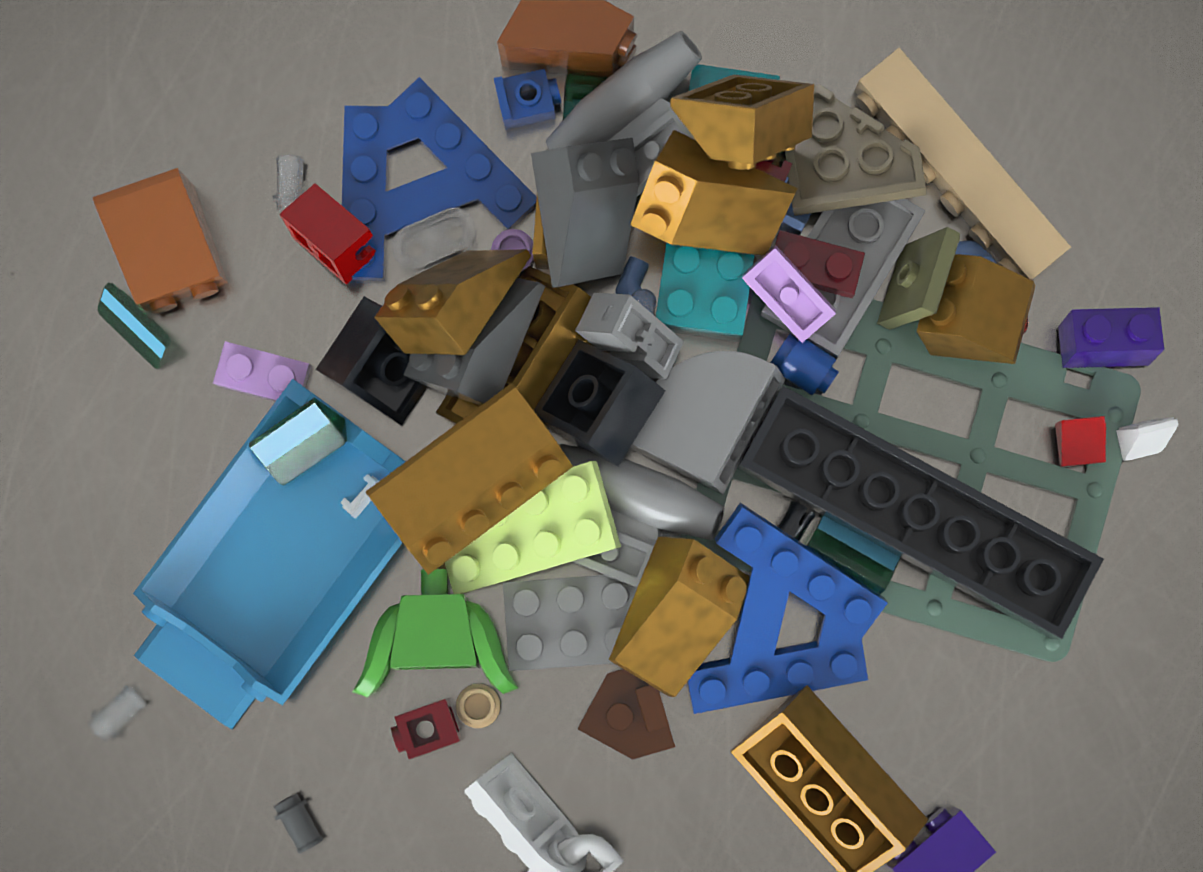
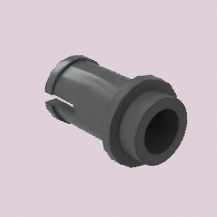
(298, 822)

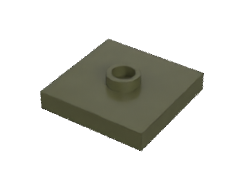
(919, 278)

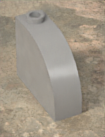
(709, 415)

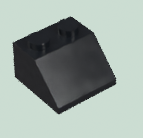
(371, 365)

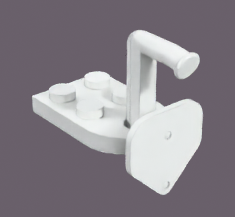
(533, 823)

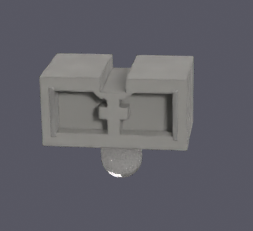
(631, 331)

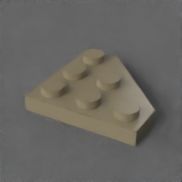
(851, 161)

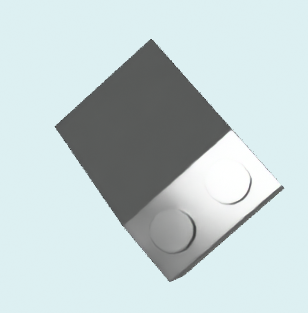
(586, 208)
(492, 355)

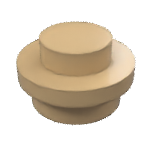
(478, 705)

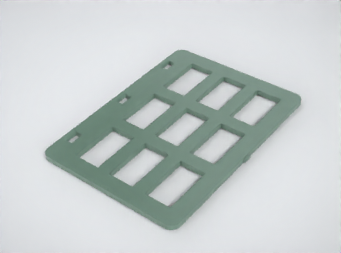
(1034, 380)

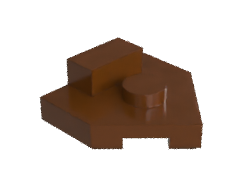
(628, 716)

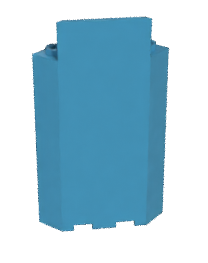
(265, 572)

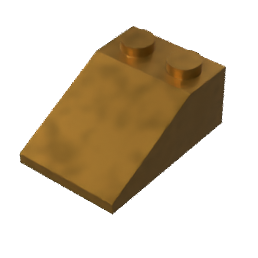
(708, 203)
(450, 302)
(678, 613)

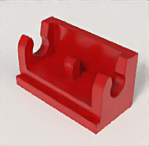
(328, 232)

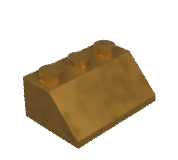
(747, 117)

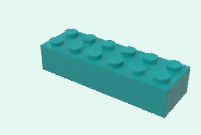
(701, 286)

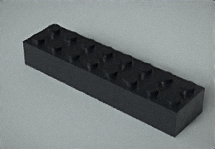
(921, 514)

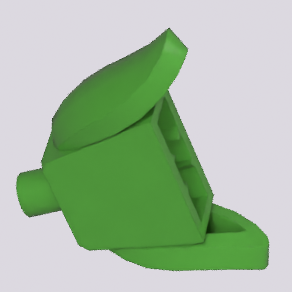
(434, 633)

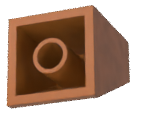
(568, 37)
(161, 240)

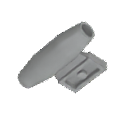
(634, 104)
(640, 506)

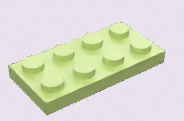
(550, 529)

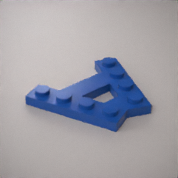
(469, 173)
(779, 567)

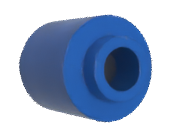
(805, 365)

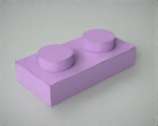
(789, 294)
(258, 371)

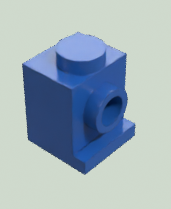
(519, 112)

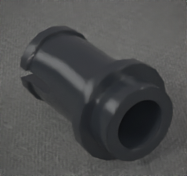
(796, 520)

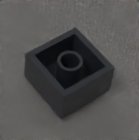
(599, 402)

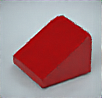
(1081, 441)

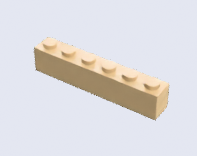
(960, 167)

